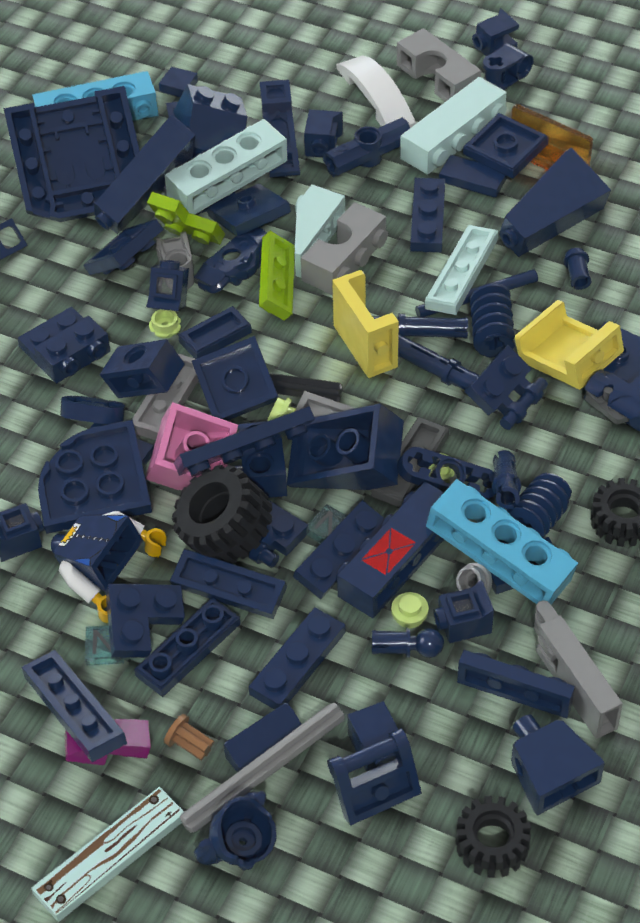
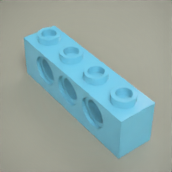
(138, 88)
(506, 561)

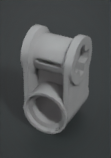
(176, 250)

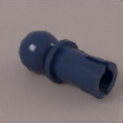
(426, 642)

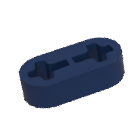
(92, 409)

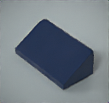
(260, 736)

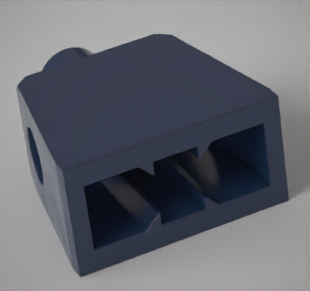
(553, 763)

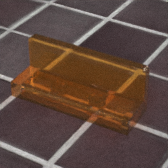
(560, 137)

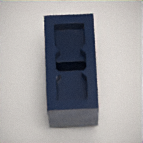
(265, 467)

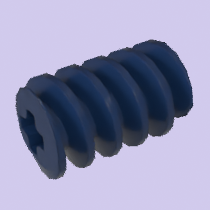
(492, 319)
(542, 503)

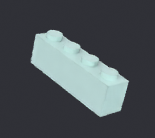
(451, 125)

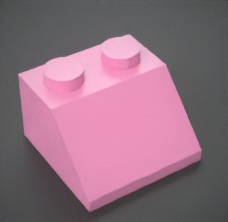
(180, 432)

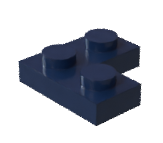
(133, 609)

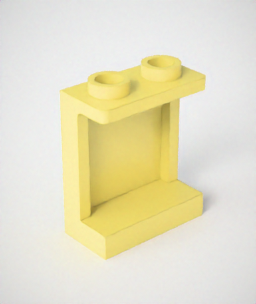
(368, 339)
(568, 347)

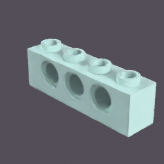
(227, 167)

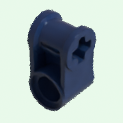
(507, 66)

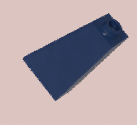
(145, 174)
(554, 204)

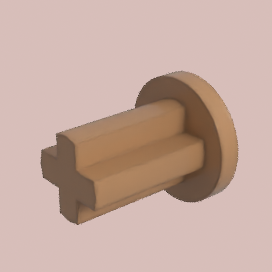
(188, 738)

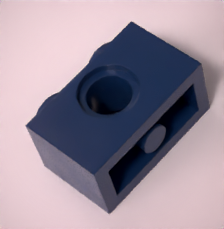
(142, 369)

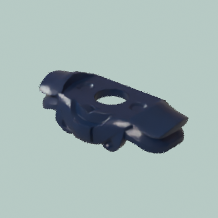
(218, 272)

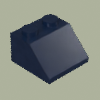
(210, 115)

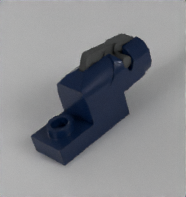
(615, 397)

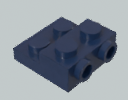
(65, 344)

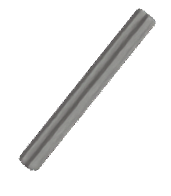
(262, 767)

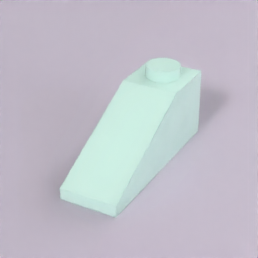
(315, 219)

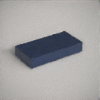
(472, 176)
(215, 333)

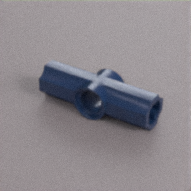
(366, 148)

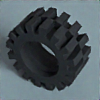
(610, 524)
(493, 815)

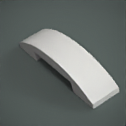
(377, 88)

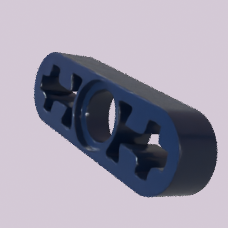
(426, 458)

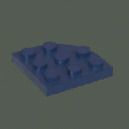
(94, 476)

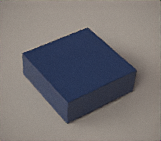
(176, 81)

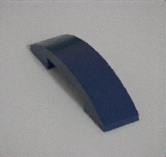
(277, 111)

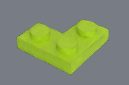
(179, 220)

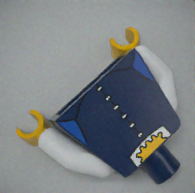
(98, 551)

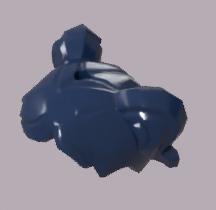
(238, 821)

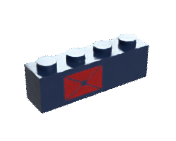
(391, 554)

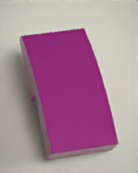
(137, 744)

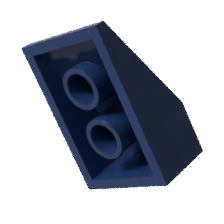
(348, 450)

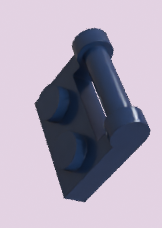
(378, 787)

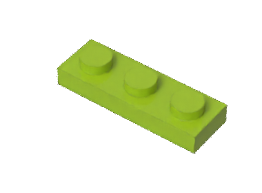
(277, 276)

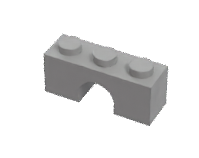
(426, 54)
(358, 236)

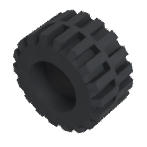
(222, 514)

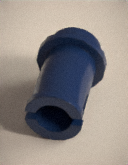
(576, 261)

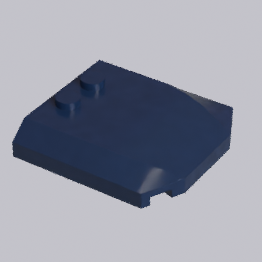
(71, 151)

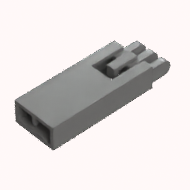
(570, 662)

